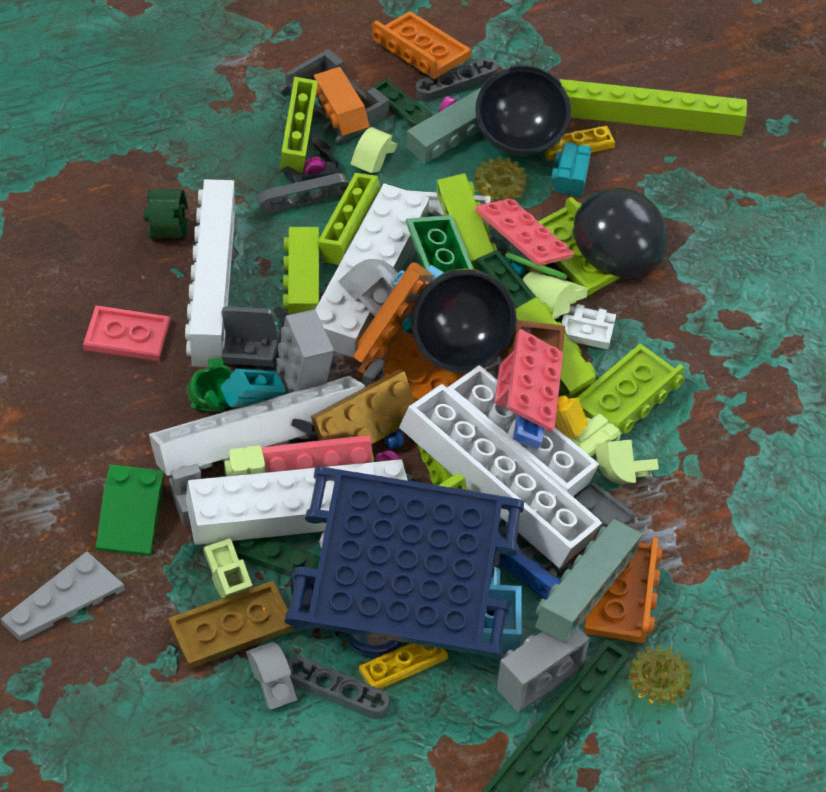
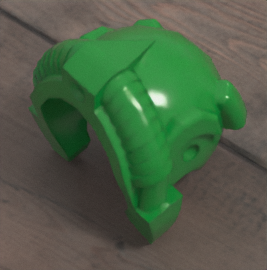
(205, 387)

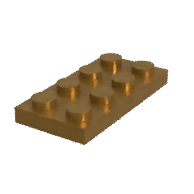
(370, 411)
(230, 624)

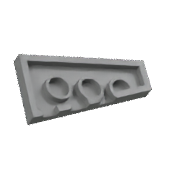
(70, 590)

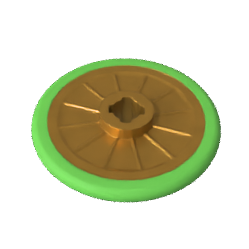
(532, 266)

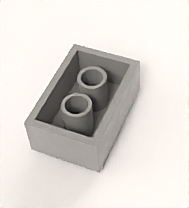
(303, 352)
(539, 667)

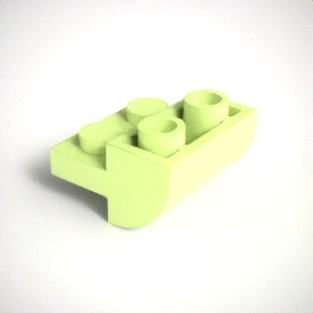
(554, 291)

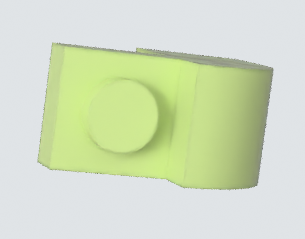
(372, 150)
(618, 464)
(227, 571)

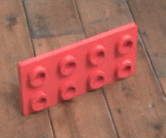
(524, 232)
(531, 380)

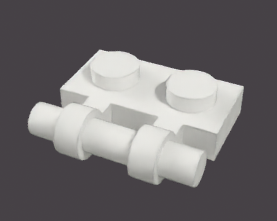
(589, 326)

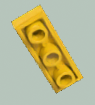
(597, 138)
(390, 669)

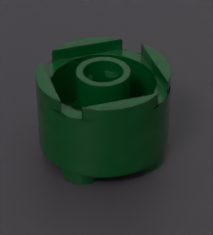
(166, 213)

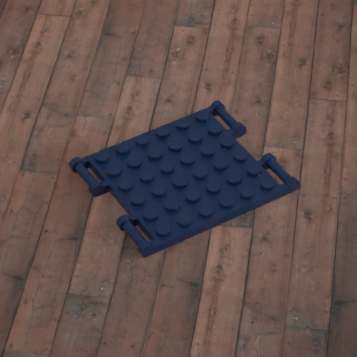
(406, 562)

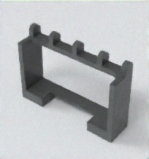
(374, 101)

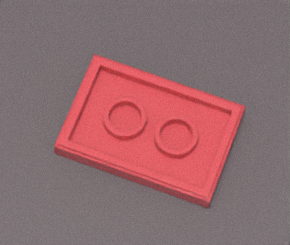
(127, 333)

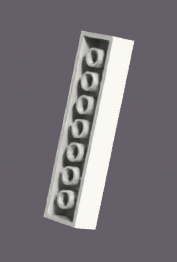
(380, 237)
(211, 271)
(247, 426)
(492, 465)
(264, 502)

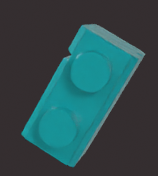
(572, 169)
(251, 387)

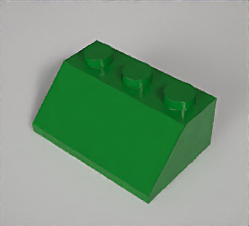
(438, 243)

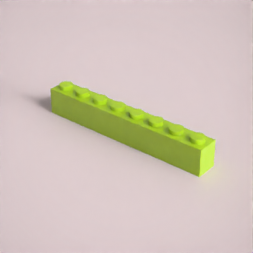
(656, 107)

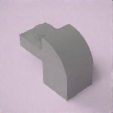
(178, 486)
(273, 673)

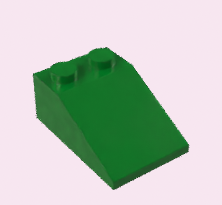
(130, 510)

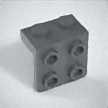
(250, 336)

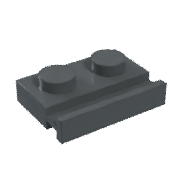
(604, 506)

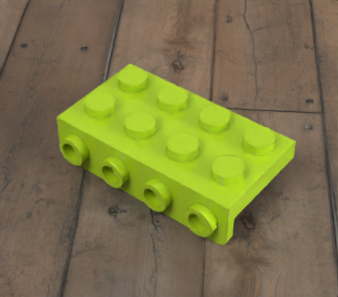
(576, 268)
(631, 388)

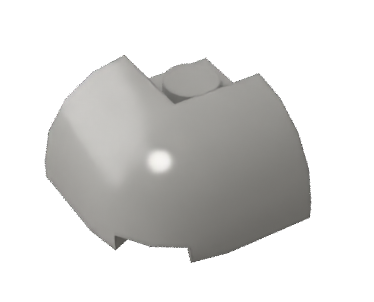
(370, 282)

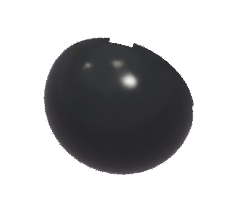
(523, 111)
(621, 233)
(463, 320)

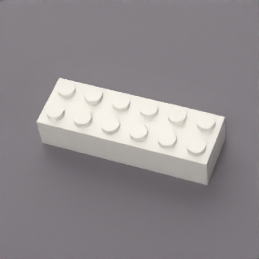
(555, 456)

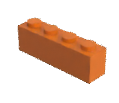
(340, 101)

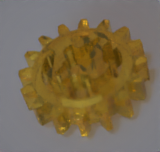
(499, 179)
(660, 675)

